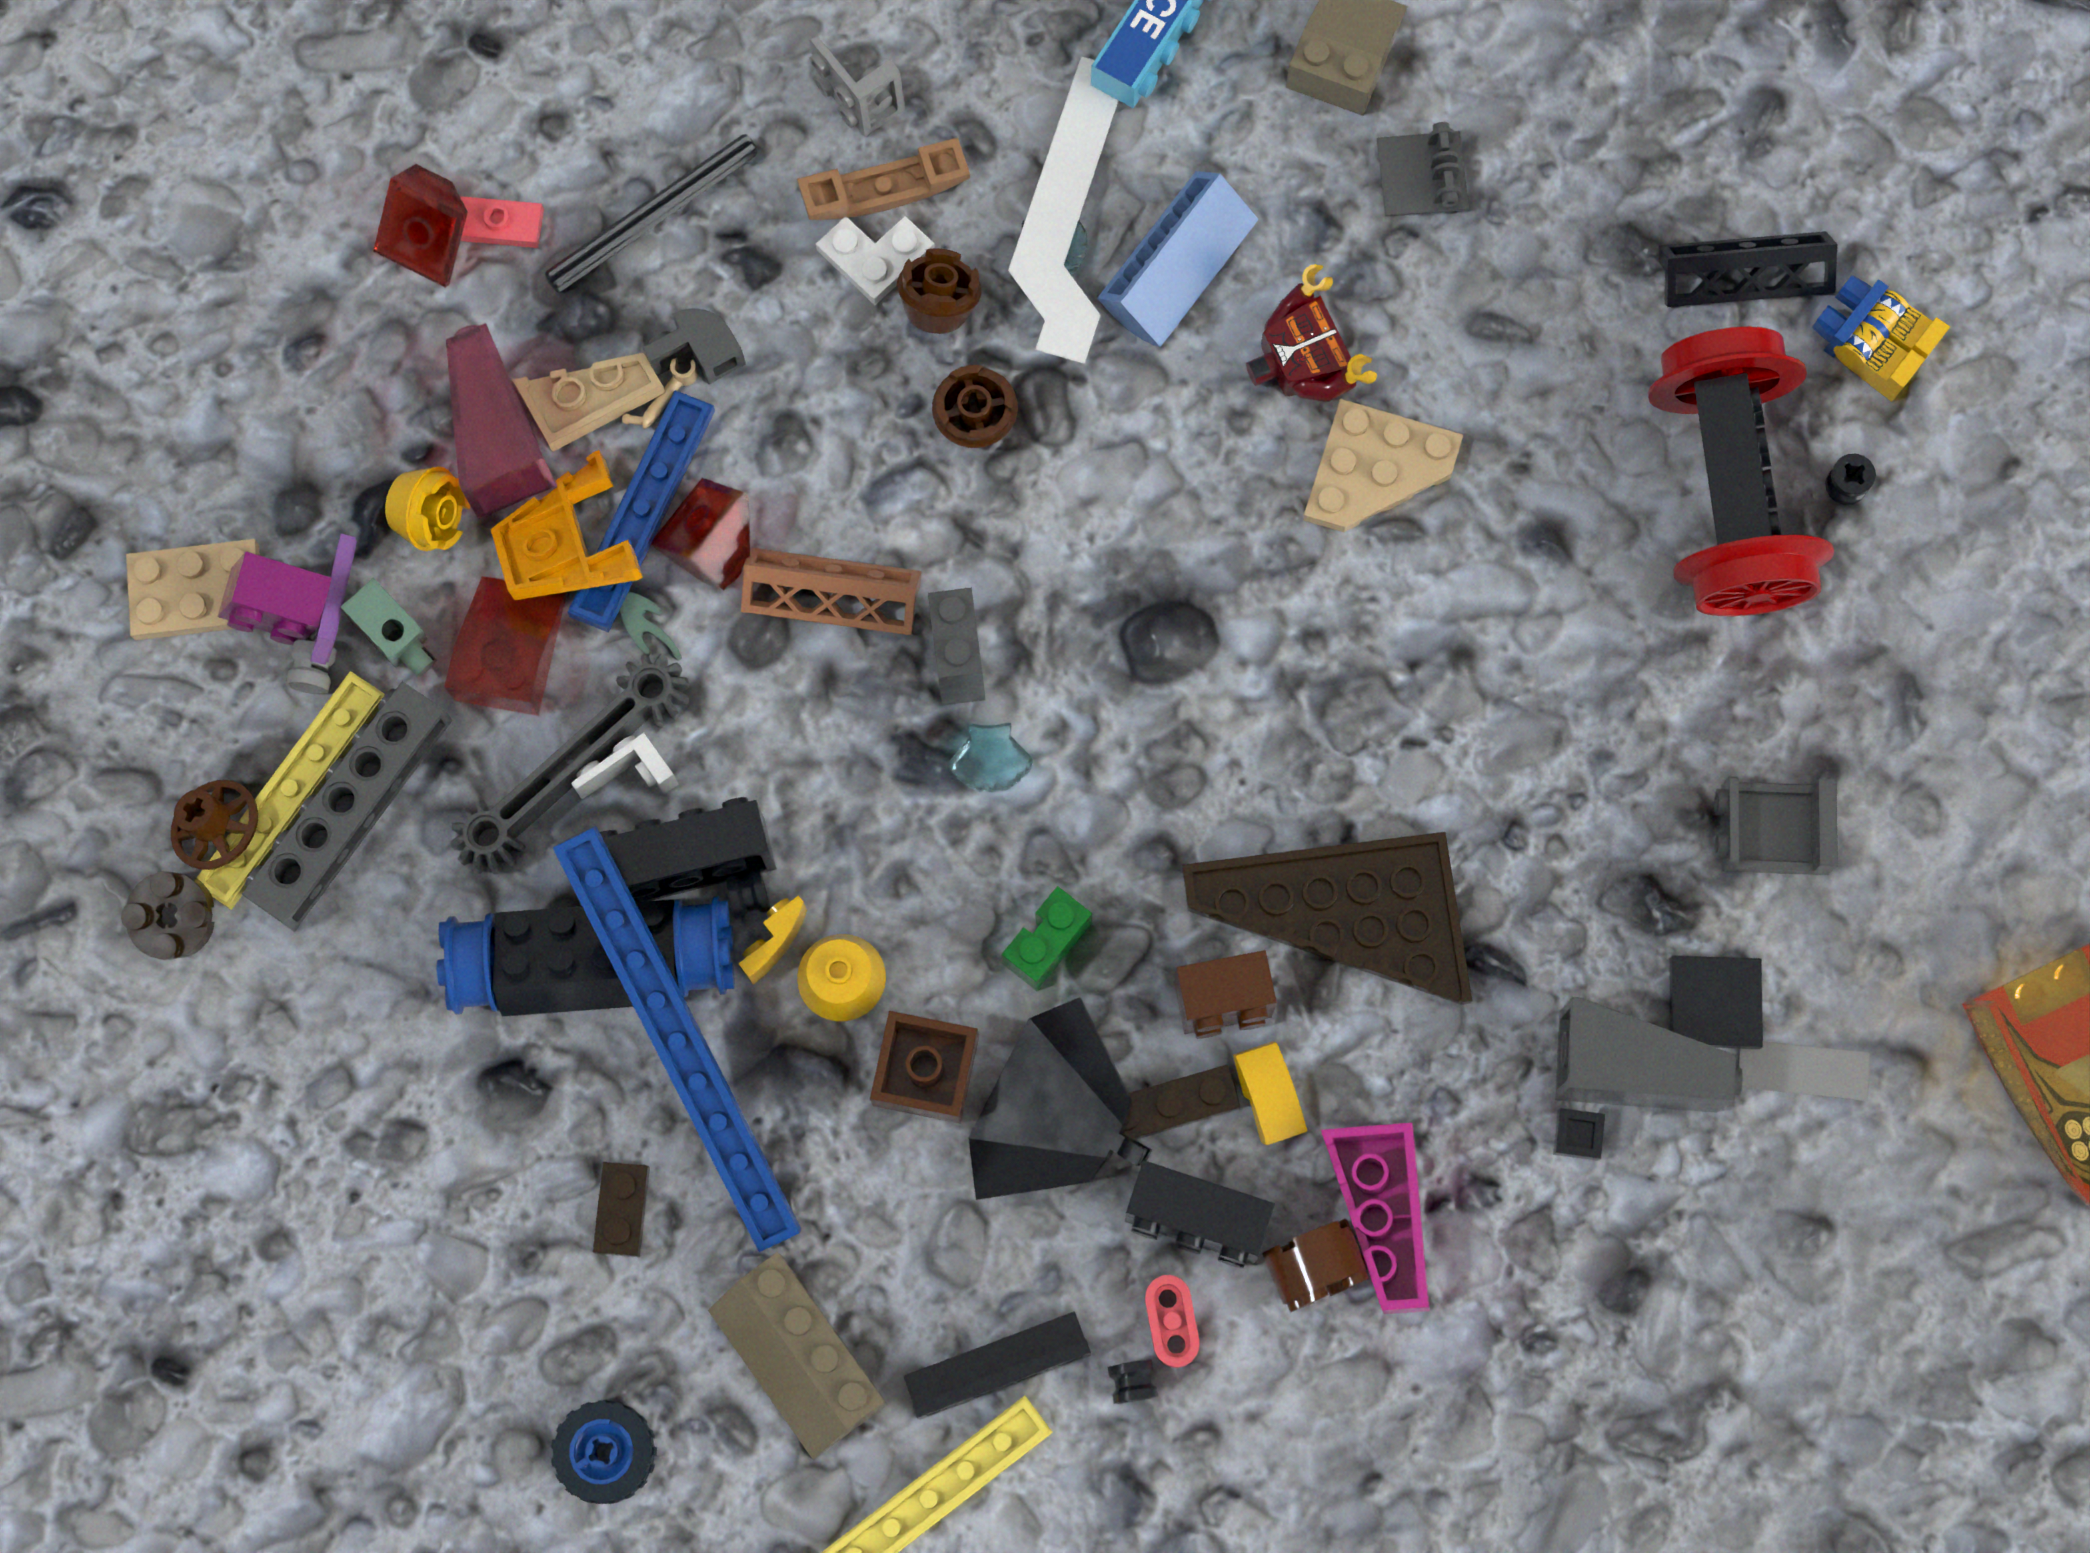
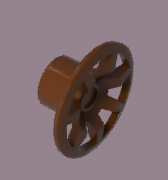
(207, 821)

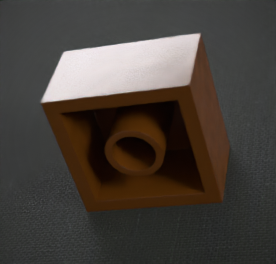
(1225, 994)
(924, 1067)

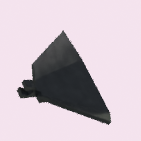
(1053, 1110)

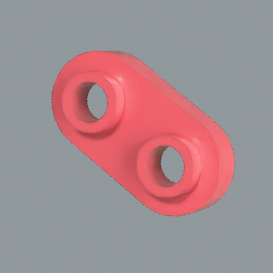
(1172, 1321)

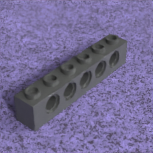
(347, 829)

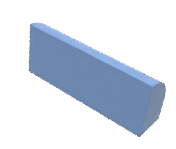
(1178, 257)

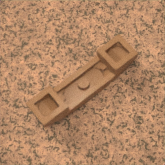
(885, 185)

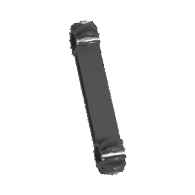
(565, 763)

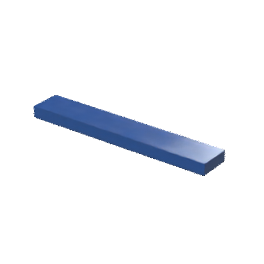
(646, 501)

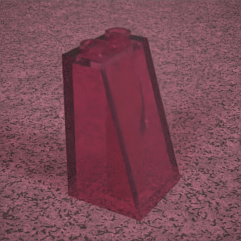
(493, 435)

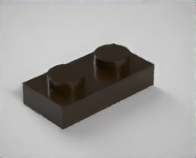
(621, 1209)

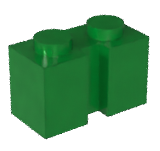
(1060, 926)

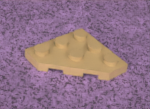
(1376, 464)

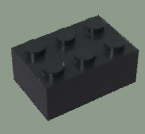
(1198, 1214)

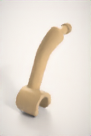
(660, 402)

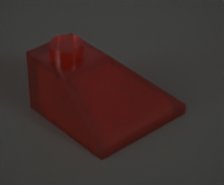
(422, 224)
(709, 534)

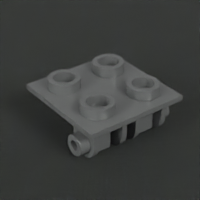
(1423, 172)

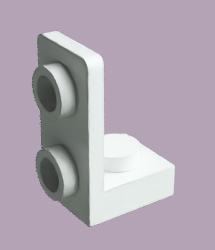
(626, 753)

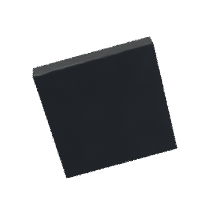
(1717, 1000)

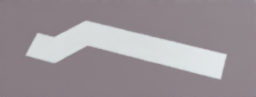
(1054, 217)

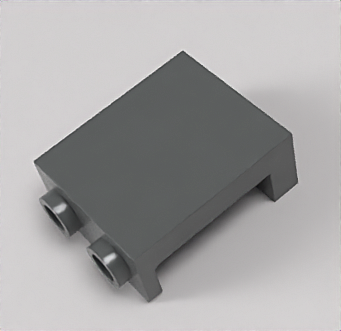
(1777, 827)

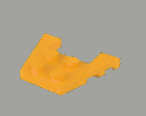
(544, 545)

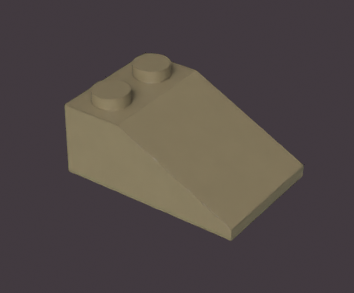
(1344, 51)

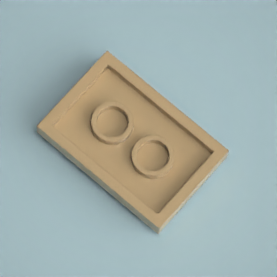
(181, 588)

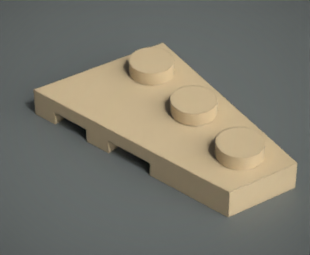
(585, 399)

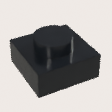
(1579, 1134)

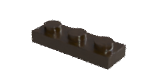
(1181, 1102)

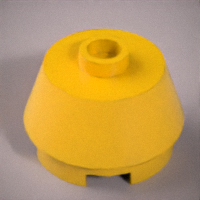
(426, 508)
(841, 977)

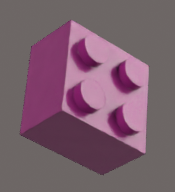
(274, 598)

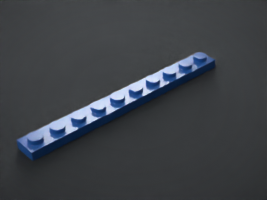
(677, 1038)

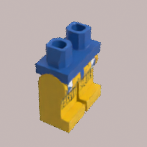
(1881, 338)

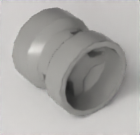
(308, 675)

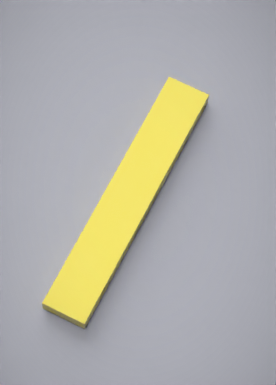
(294, 781)
(947, 1483)

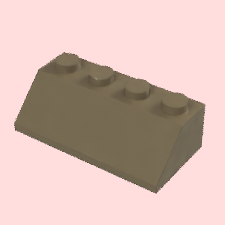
(796, 1355)

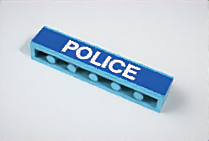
(1140, 47)

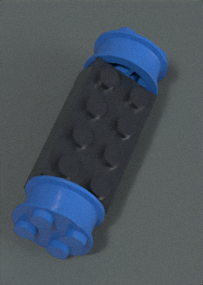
(557, 964)

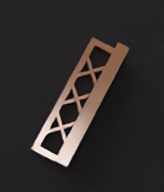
(830, 576)

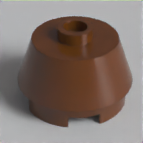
(938, 291)
(974, 407)

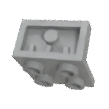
(862, 103)

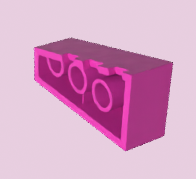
(1383, 1200)

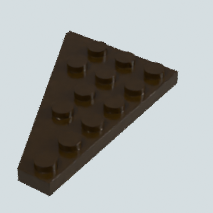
(1359, 904)

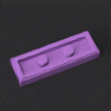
(332, 609)

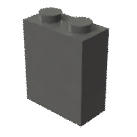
(956, 646)

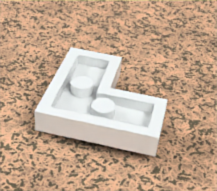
(871, 265)

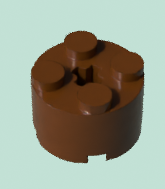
(1314, 1262)

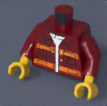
(1306, 348)

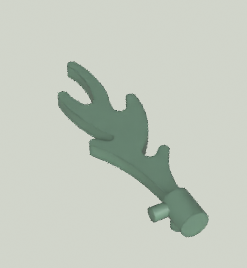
(632, 616)

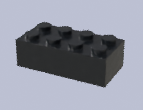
(692, 850)

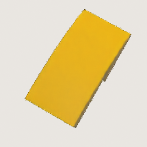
(783, 926)
(1270, 1092)

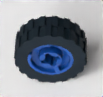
(629, 1459)

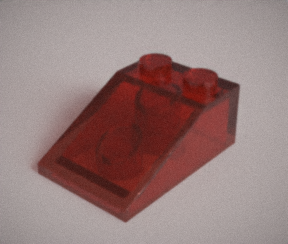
(505, 649)

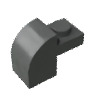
(698, 336)

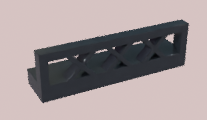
(1748, 253)
(996, 1365)

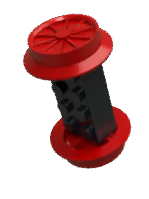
(1725, 381)

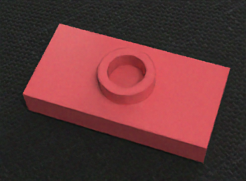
(502, 222)

